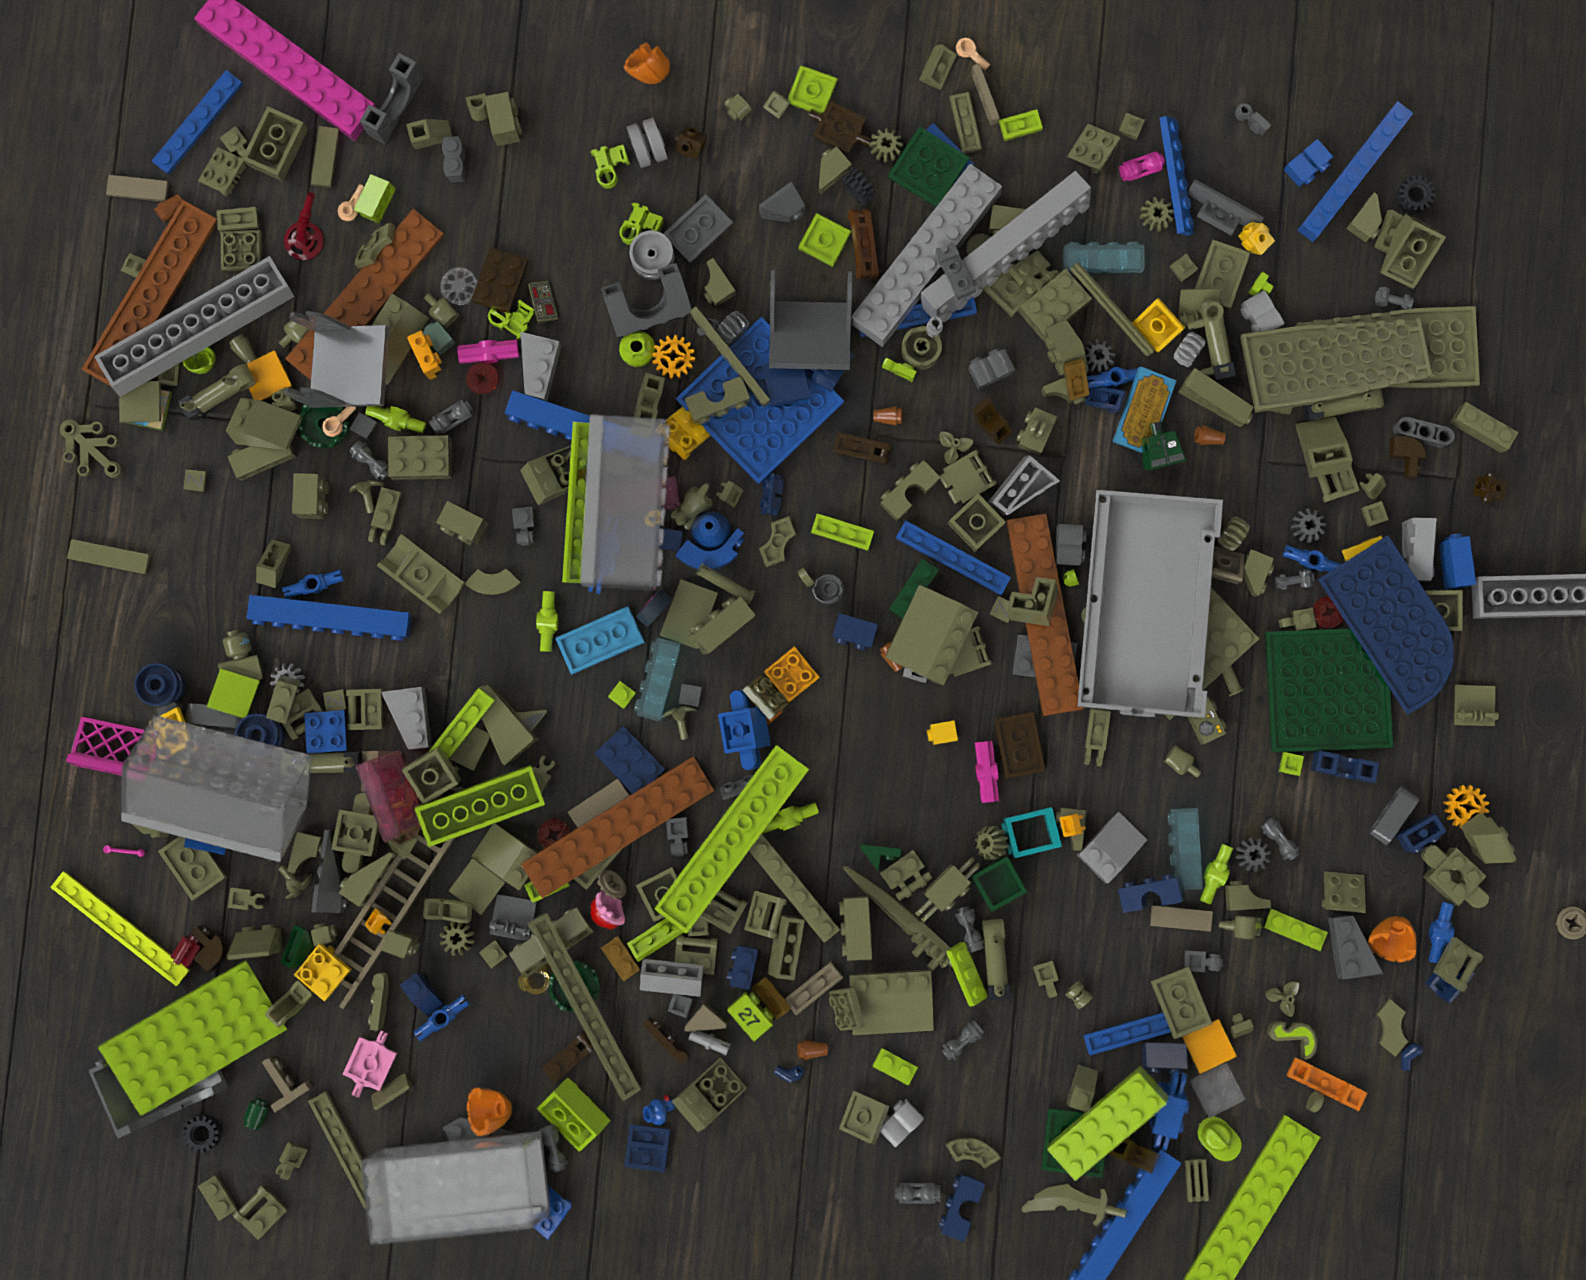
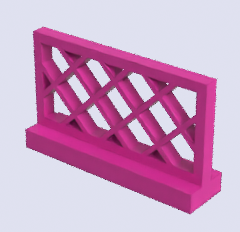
(95, 762)

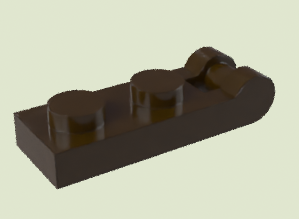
(861, 448)
(666, 1041)
(567, 1057)

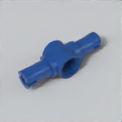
(1104, 378)
(1302, 557)
(303, 586)
(1441, 932)
(433, 1023)

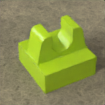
(1261, 285)

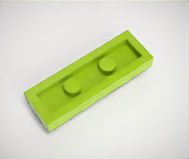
(842, 532)
(1295, 929)
(654, 939)
(966, 974)

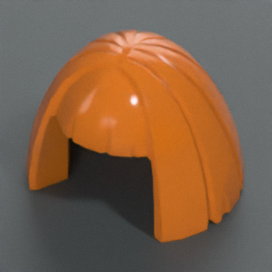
(648, 64)
(1394, 939)
(487, 1110)

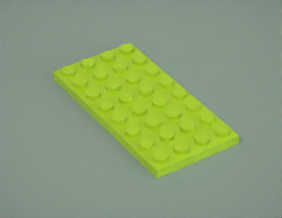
(191, 1038)

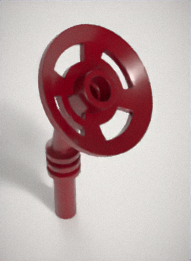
(303, 237)

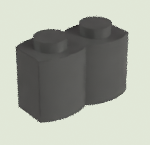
(453, 161)
(991, 368)
(1069, 545)

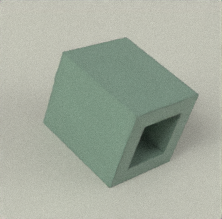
(439, 337)

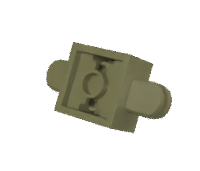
(356, 834)
(1454, 876)
(947, 888)

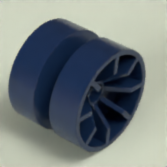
(159, 684)
(261, 729)

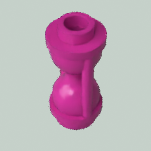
(1132, 169)

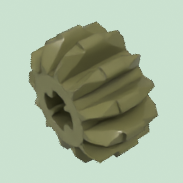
(883, 151)
(1155, 206)
(1233, 533)
(991, 843)
(454, 930)

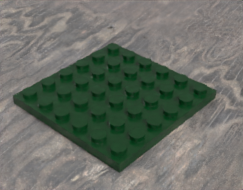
(1324, 693)

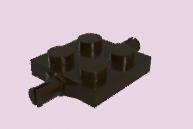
(839, 127)

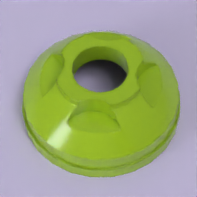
(639, 358)

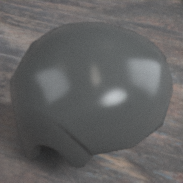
(828, 589)

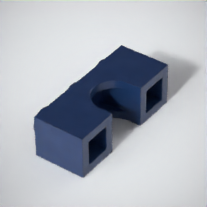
(1344, 767)
(1134, 895)
(966, 1189)

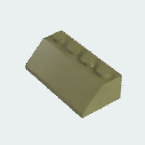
(403, 322)

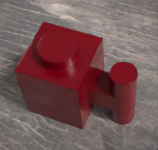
(186, 951)

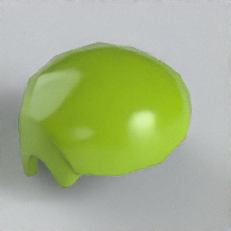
(201, 361)

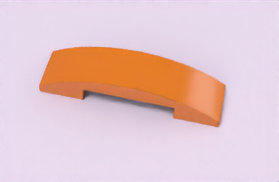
(1326, 1084)

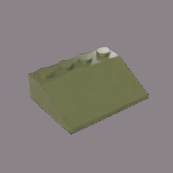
(931, 635)
(894, 1001)

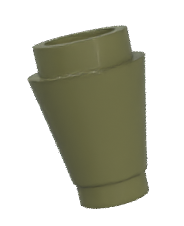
(242, 348)

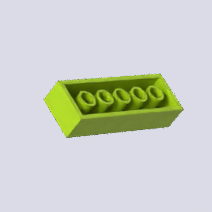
(479, 805)
(1108, 1123)

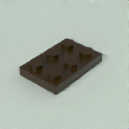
(499, 280)
(1019, 745)

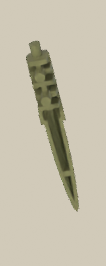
(910, 923)

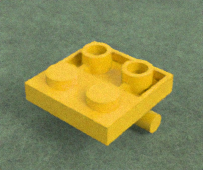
(684, 434)
(322, 971)

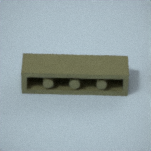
(571, 930)

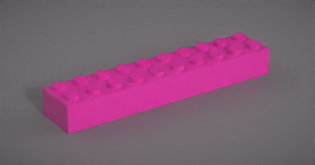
(285, 64)

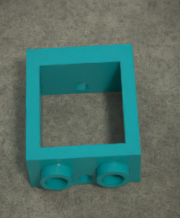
(1051, 828)

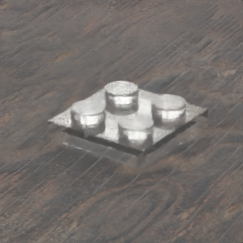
(1217, 1090)

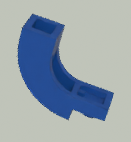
(717, 559)

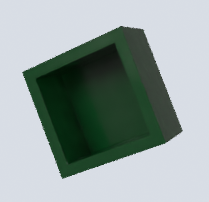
(998, 883)

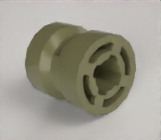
(1079, 995)

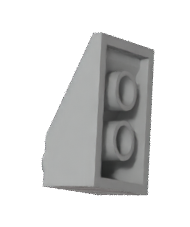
(1112, 847)

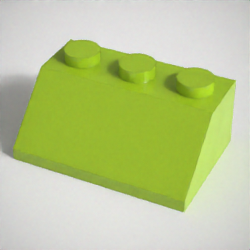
(573, 1114)

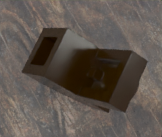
(990, 421)
(1409, 450)
(214, 949)
(1135, 1155)

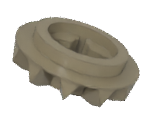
(615, 881)
(1563, 925)

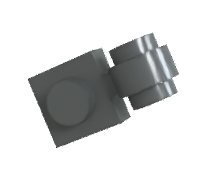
(1256, 121)
(523, 519)
(676, 830)
(1197, 960)

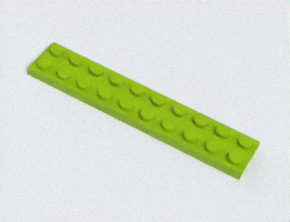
(731, 839)
(1254, 1202)

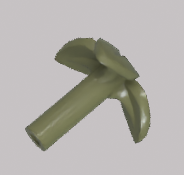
(962, 444)
(364, 488)
(679, 715)
(293, 885)
(1289, 990)

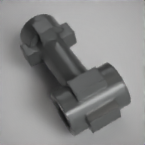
(1383, 296)
(1305, 578)

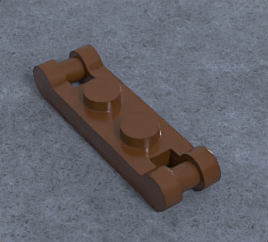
(863, 243)

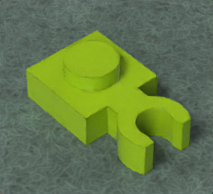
(905, 371)

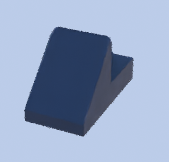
(1105, 399)

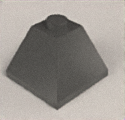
(783, 205)

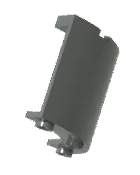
(123, 1113)

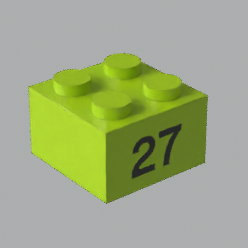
(751, 1015)

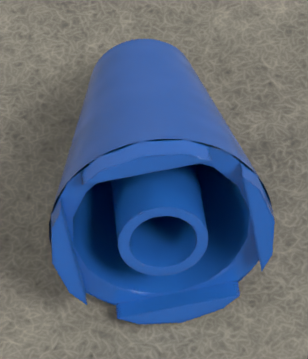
(710, 538)

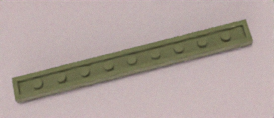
(584, 1006)

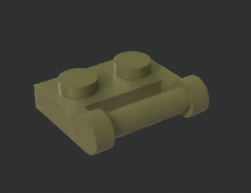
(1344, 483)
(303, 703)
(370, 709)
(760, 912)
(721, 915)
(697, 958)
(1452, 961)
(265, 1217)

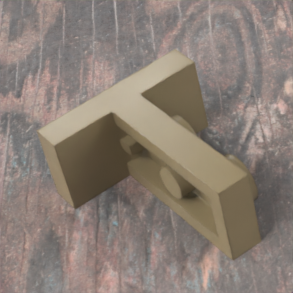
(284, 1083)

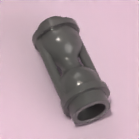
(443, 422)
(363, 454)
(1274, 831)
(972, 937)
(969, 1034)
(550, 1139)
(928, 1193)

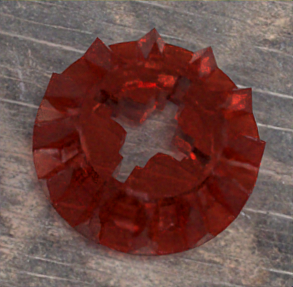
(481, 369)
(1325, 621)
(555, 825)

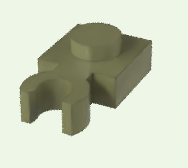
(541, 774)
(242, 899)

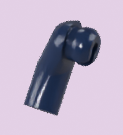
(1408, 1054)
(789, 1075)

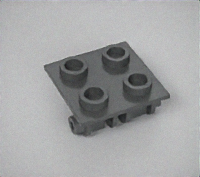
(511, 917)

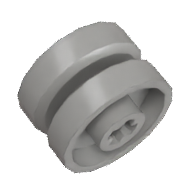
(648, 142)
(648, 243)

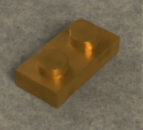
(1076, 379)
(620, 958)
(771, 998)

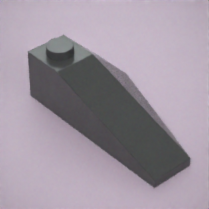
(326, 894)

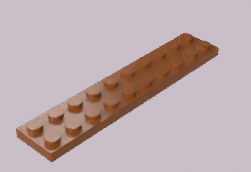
(156, 280)
(375, 283)
(1048, 644)
(617, 827)

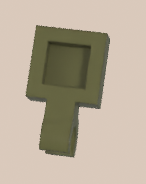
(235, 141)
(1300, 619)
(1046, 975)
(290, 1158)

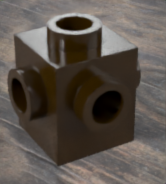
(690, 142)
(1490, 488)

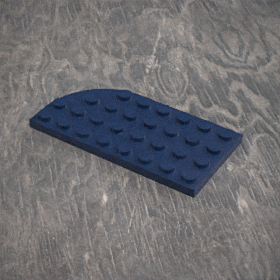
(1393, 622)

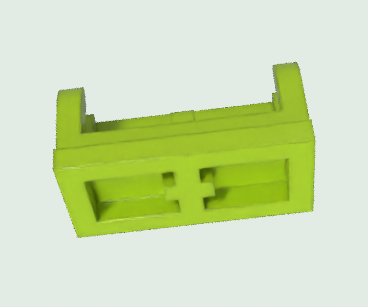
(374, 198)

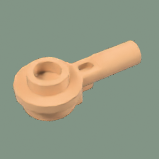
(966, 48)
(346, 209)
(333, 425)

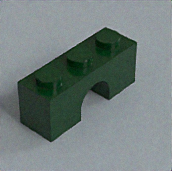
(921, 576)

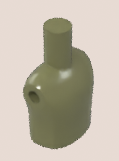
(441, 310)
(294, 332)
(1181, 761)

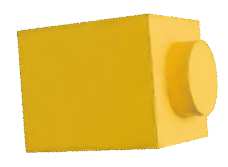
(942, 733)

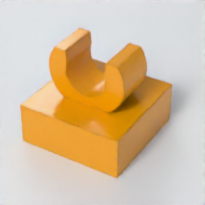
(1071, 825)
(376, 921)

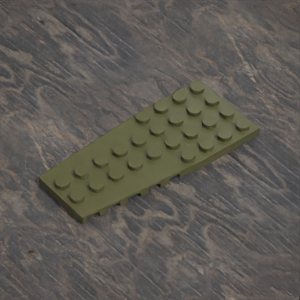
(1449, 341)
(1332, 361)

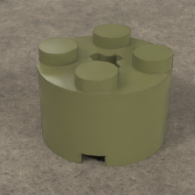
(920, 359)

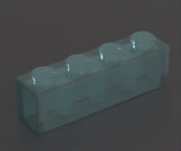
(1105, 258)
(658, 680)
(1186, 846)

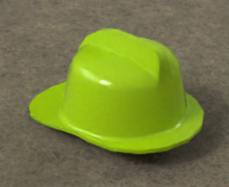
(1219, 1138)

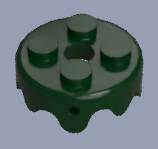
(311, 430)
(589, 978)

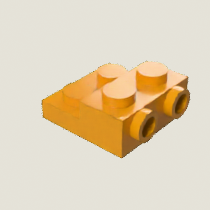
(427, 359)

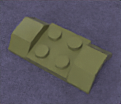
(421, 574)

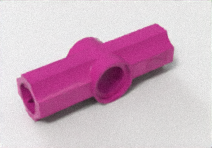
(488, 351)
(986, 771)

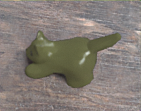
(694, 503)

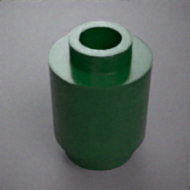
(256, 1114)

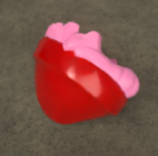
(607, 911)

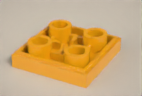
(269, 376)
(791, 674)
(1209, 1046)

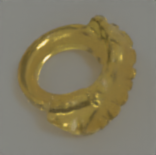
(524, 982)

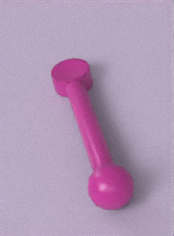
(108, 849)

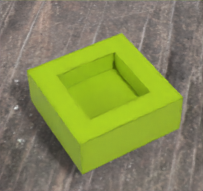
(622, 694)
(1291, 763)

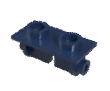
(769, 503)

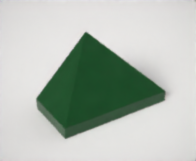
(297, 948)

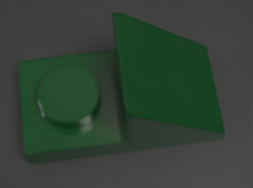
(873, 853)

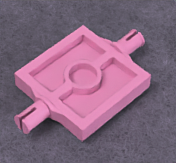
(370, 1063)

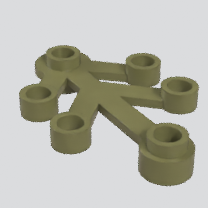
(88, 446)

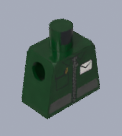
(1161, 448)

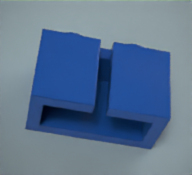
(1309, 162)

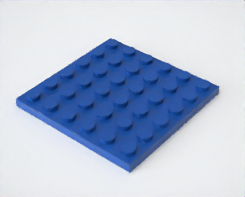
(760, 435)

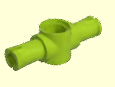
(396, 418)
(547, 621)
(791, 817)
(1216, 874)

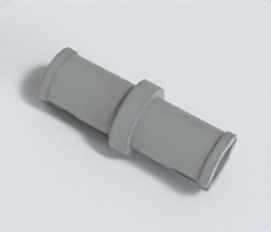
(932, 324)
(710, 1041)

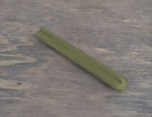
(1112, 309)

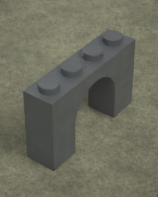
(406, 80)
(672, 305)

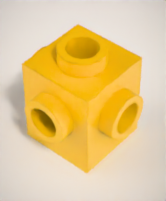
(1256, 238)

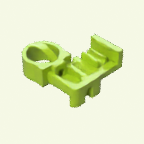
(608, 159)
(641, 220)
(516, 321)

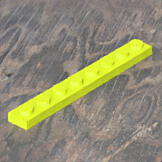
(119, 928)

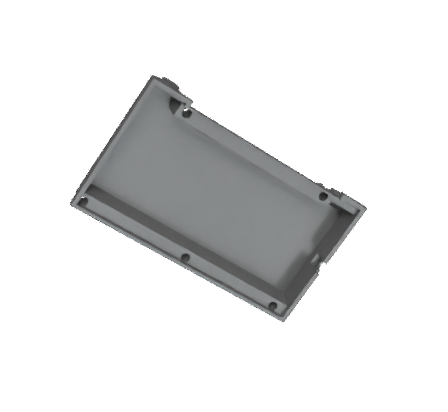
(1151, 604)

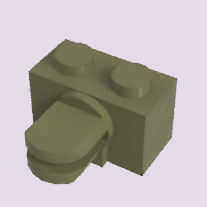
(1037, 431)

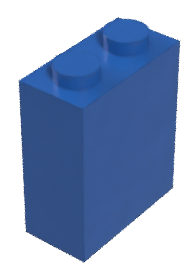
(1457, 562)

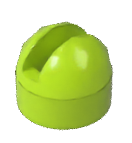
(1070, 578)

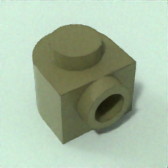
(477, 107)
(737, 107)
(283, 401)
(323, 934)

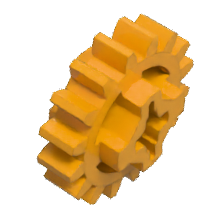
(665, 356)
(1468, 799)

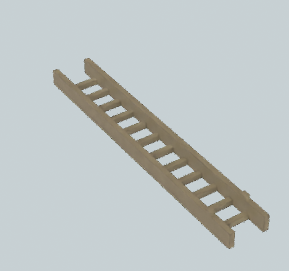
(397, 919)

